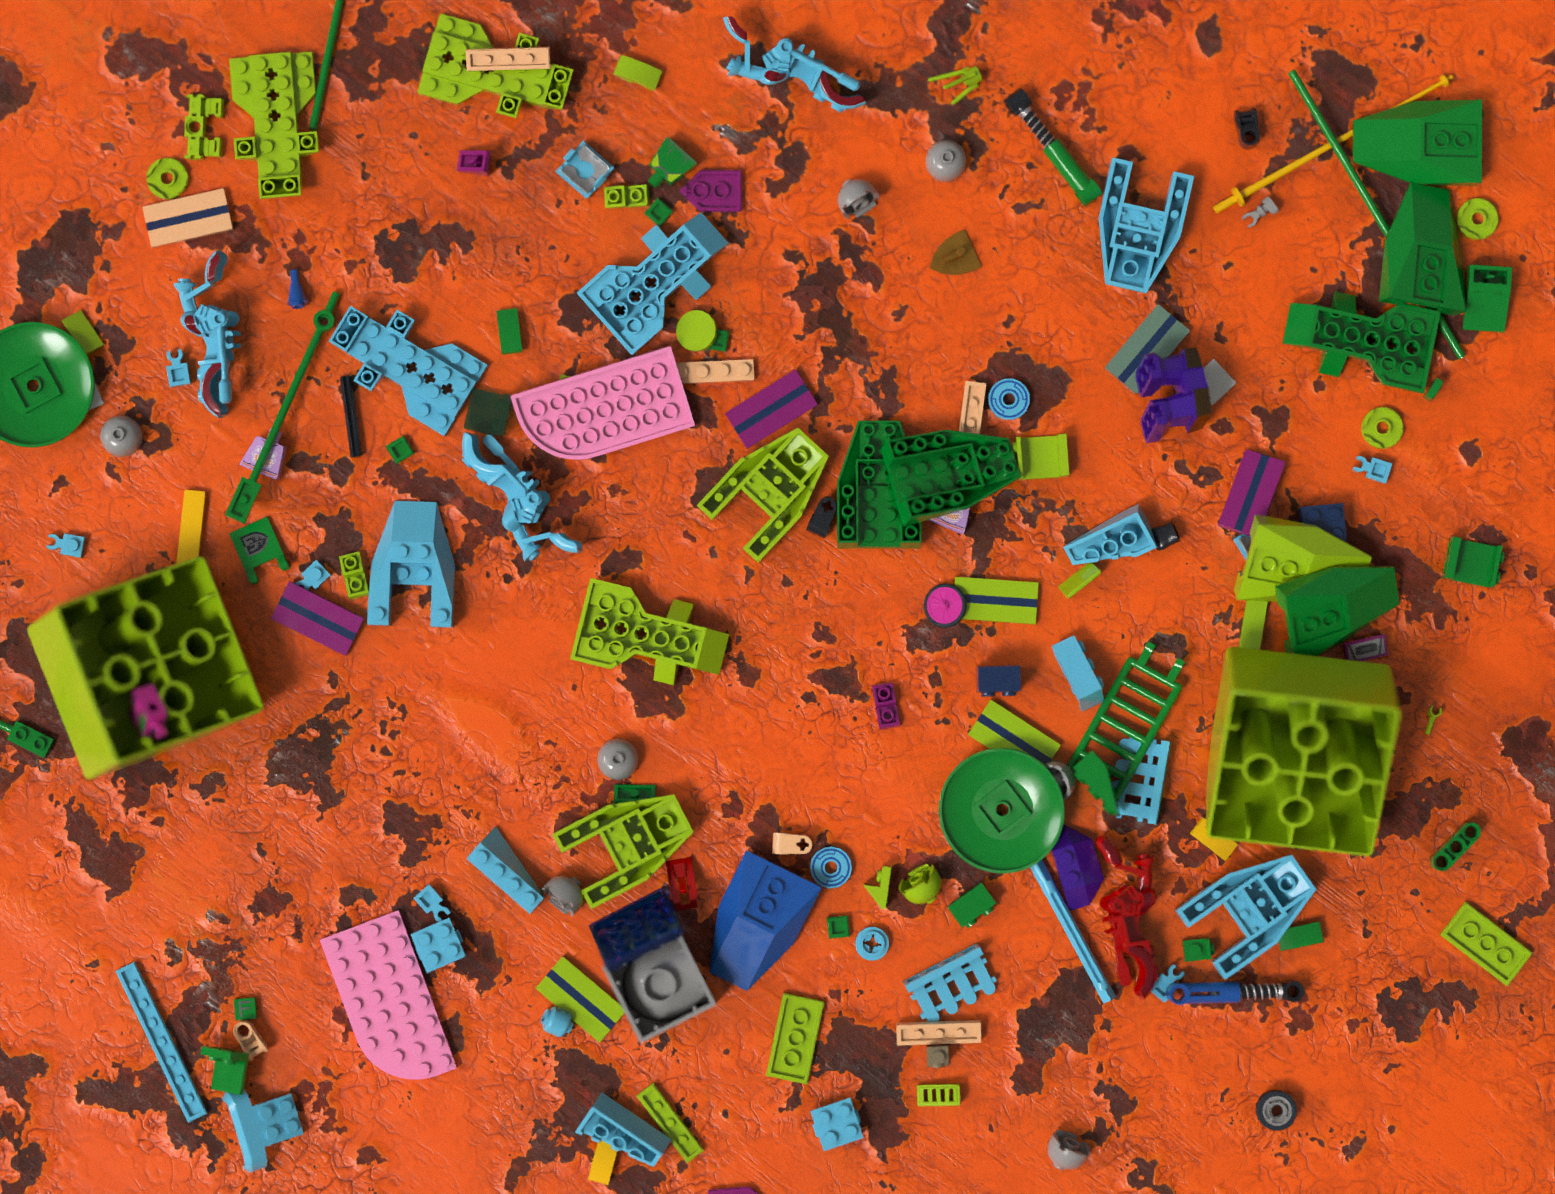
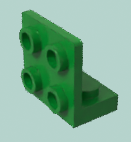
(229, 1069)

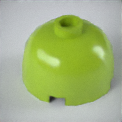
(922, 885)

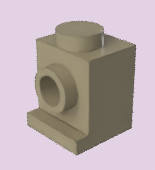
(937, 1056)

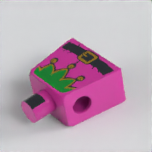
(148, 712)

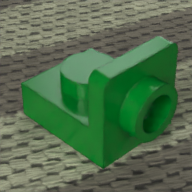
(1197, 949)

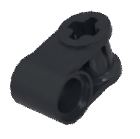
(1247, 123)
(821, 521)

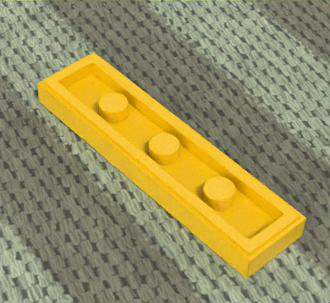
(191, 525)

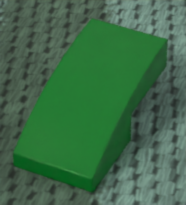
(509, 331)
(1302, 936)

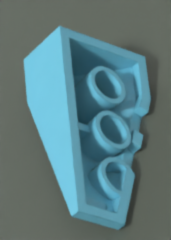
(1118, 537)

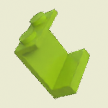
(1041, 457)

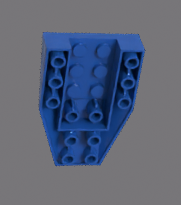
(758, 919)

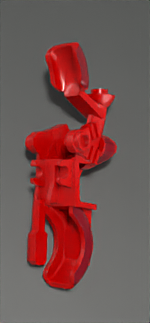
(1124, 909)

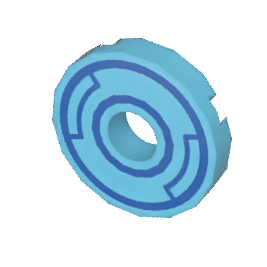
(1013, 387)
(818, 867)

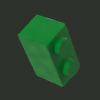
(971, 905)

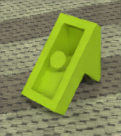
(880, 892)

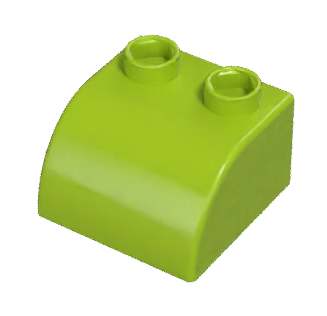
(138, 634)
(1295, 720)

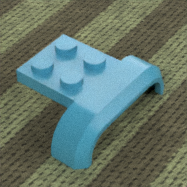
(262, 1125)

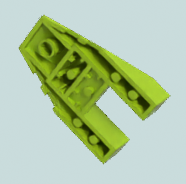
(777, 480)
(637, 837)

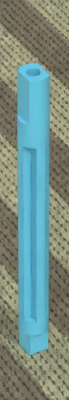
(1073, 932)

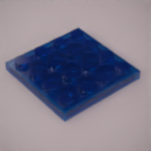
(636, 929)

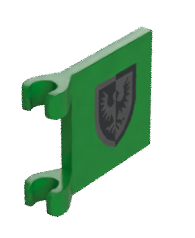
(256, 546)

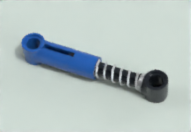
(1232, 992)

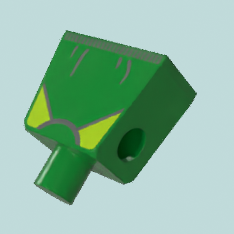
(670, 164)

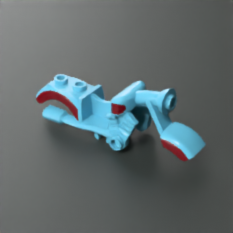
(787, 62)
(211, 324)

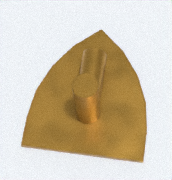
(955, 256)

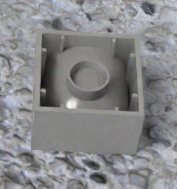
(661, 989)

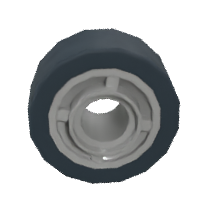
(1287, 1114)

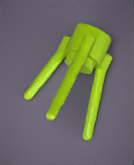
(969, 77)

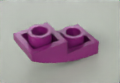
(886, 706)

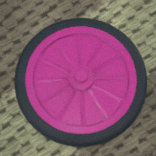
(945, 605)

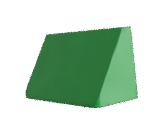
(632, 792)

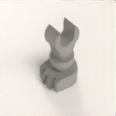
(1268, 206)

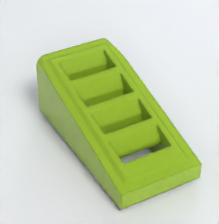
(956, 1094)

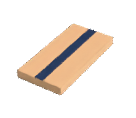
(187, 218)

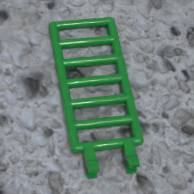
(1156, 723)

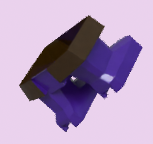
(1191, 398)

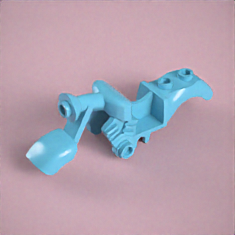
(524, 501)

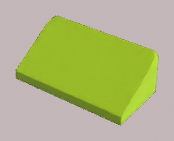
(83, 332)
(1079, 580)

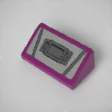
(1366, 648)

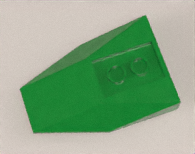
(1423, 142)
(1424, 253)
(946, 472)
(865, 497)
(1334, 605)

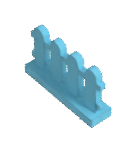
(1144, 790)
(952, 965)

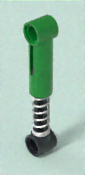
(1083, 187)

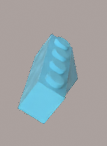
(502, 866)
(623, 1131)

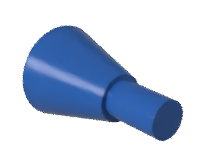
(296, 297)

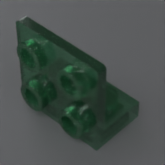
(488, 413)

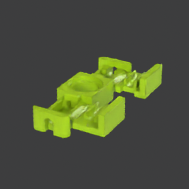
(196, 144)

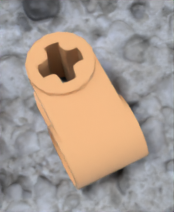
(787, 844)
(251, 1040)

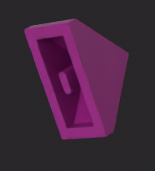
(475, 162)

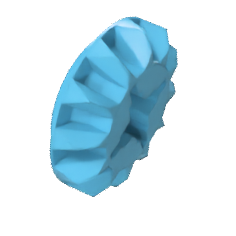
(866, 935)

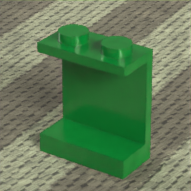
(1473, 563)

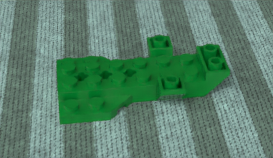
(1343, 334)

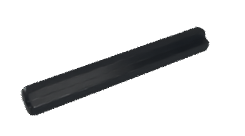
(350, 416)

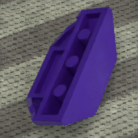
(1077, 867)

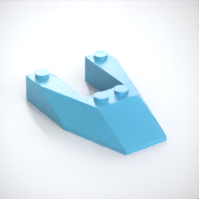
(1137, 237)
(413, 553)
(1261, 903)

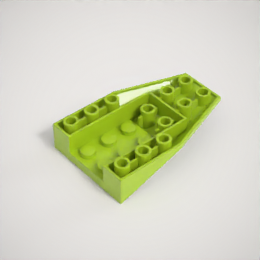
(1288, 551)

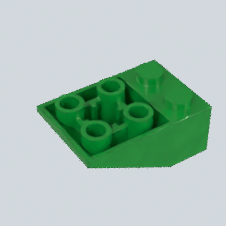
(1486, 297)
(1098, 777)

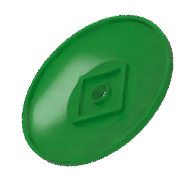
(64, 379)
(996, 840)

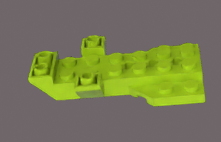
(455, 84)
(278, 143)
(668, 639)

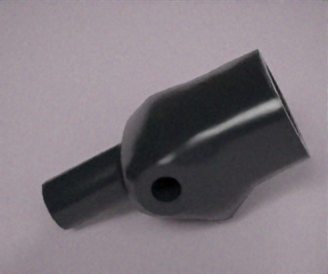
(1165, 535)

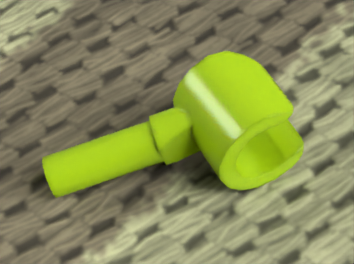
(1432, 717)

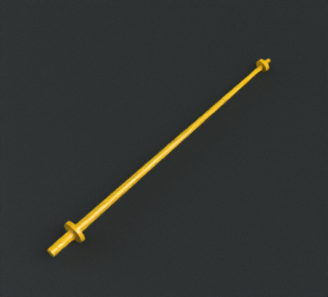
(1238, 196)

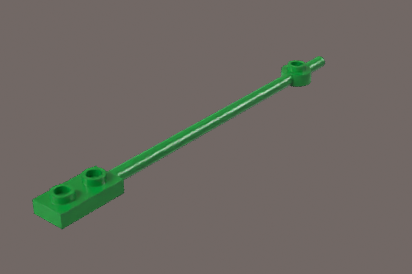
(248, 488)
(28, 738)

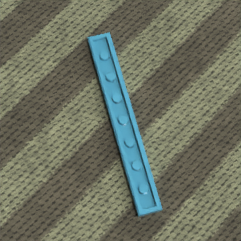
(161, 1042)

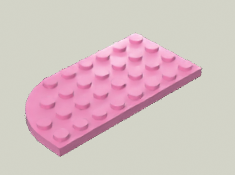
(606, 407)
(388, 999)

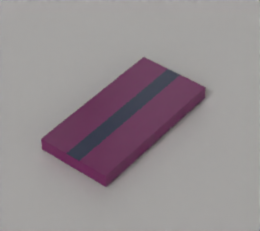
(771, 409)
(1251, 491)
(317, 618)

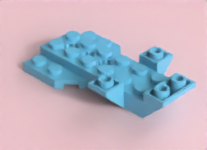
(672, 263)
(389, 353)

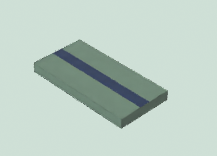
(1157, 334)

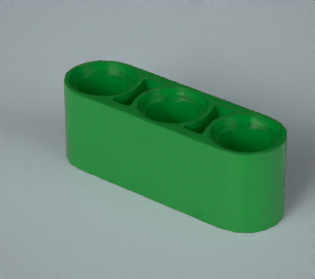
(1445, 849)

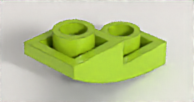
(638, 72)
(626, 196)
(354, 575)

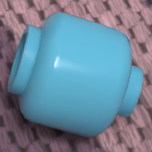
(556, 1021)

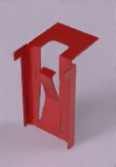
(679, 866)

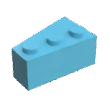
(1079, 672)

